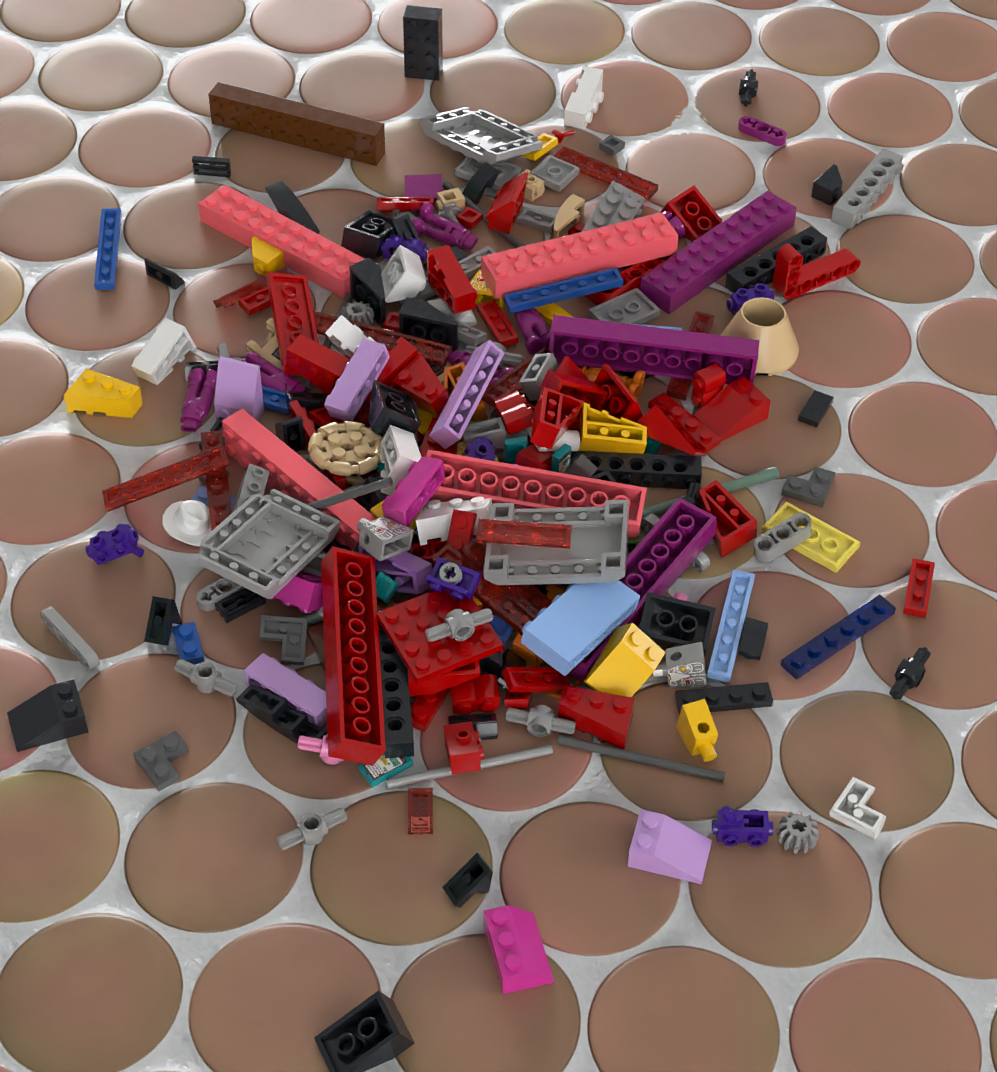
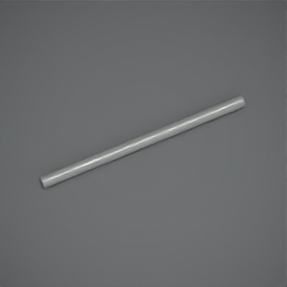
(486, 763)

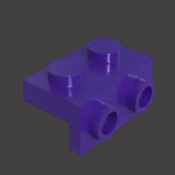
(463, 589)

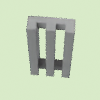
(536, 220)

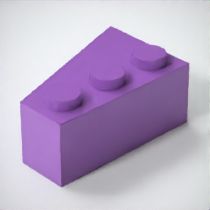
(405, 570)

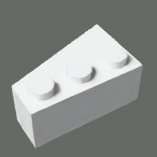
(585, 99)
(345, 336)
(162, 351)
(398, 453)
(436, 516)

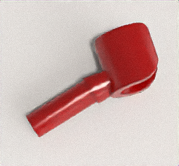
(561, 136)

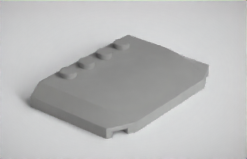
(480, 135)
(267, 542)

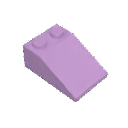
(238, 388)
(668, 848)

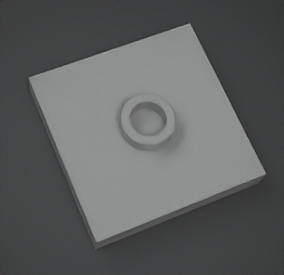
(555, 172)

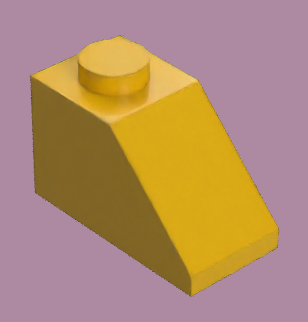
(266, 257)

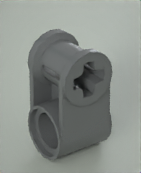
(581, 467)

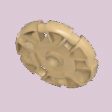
(330, 445)

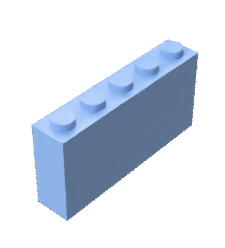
(578, 622)

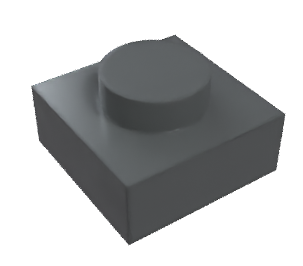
(611, 145)

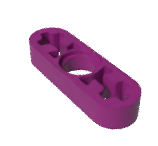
(752, 126)

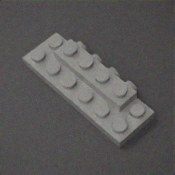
(616, 206)

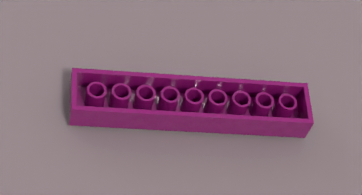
(718, 251)
(650, 349)
(660, 562)

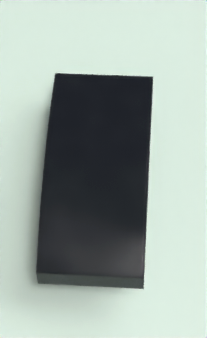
(481, 180)
(752, 638)
(509, 659)

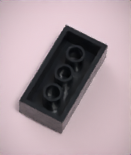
(423, 42)

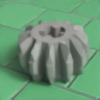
(358, 312)
(797, 832)

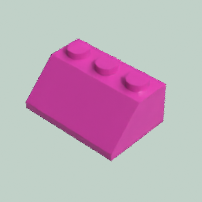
(414, 491)
(303, 592)
(516, 949)

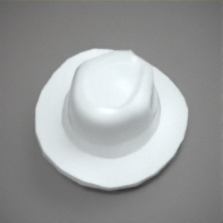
(187, 521)

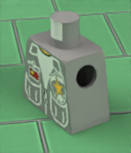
(384, 537)
(684, 666)

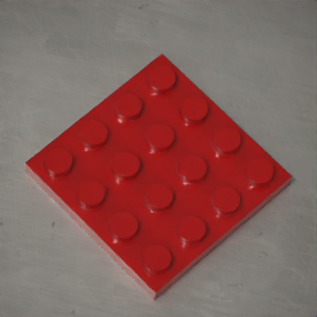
(424, 659)

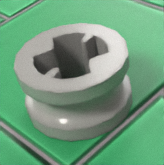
(449, 566)

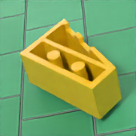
(103, 394)
(609, 434)

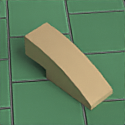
(568, 215)

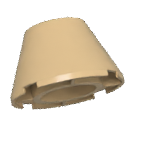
(769, 323)

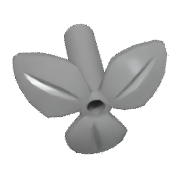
(450, 212)

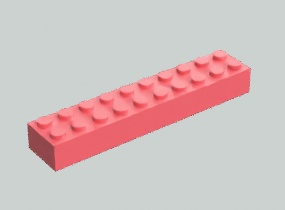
(302, 248)
(579, 254)
(289, 472)
(532, 487)

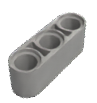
(777, 546)

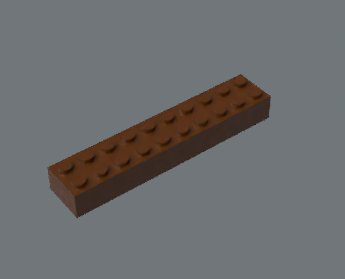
(297, 123)

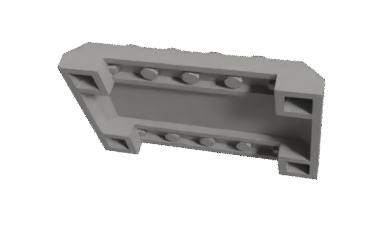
(594, 554)

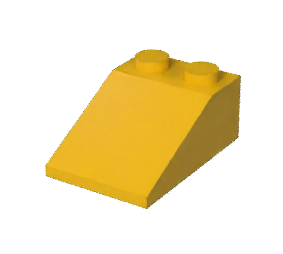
(625, 662)

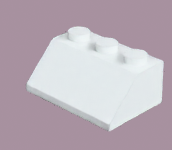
(403, 275)

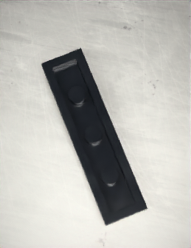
(728, 697)

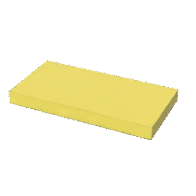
(825, 545)

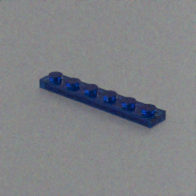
(838, 636)

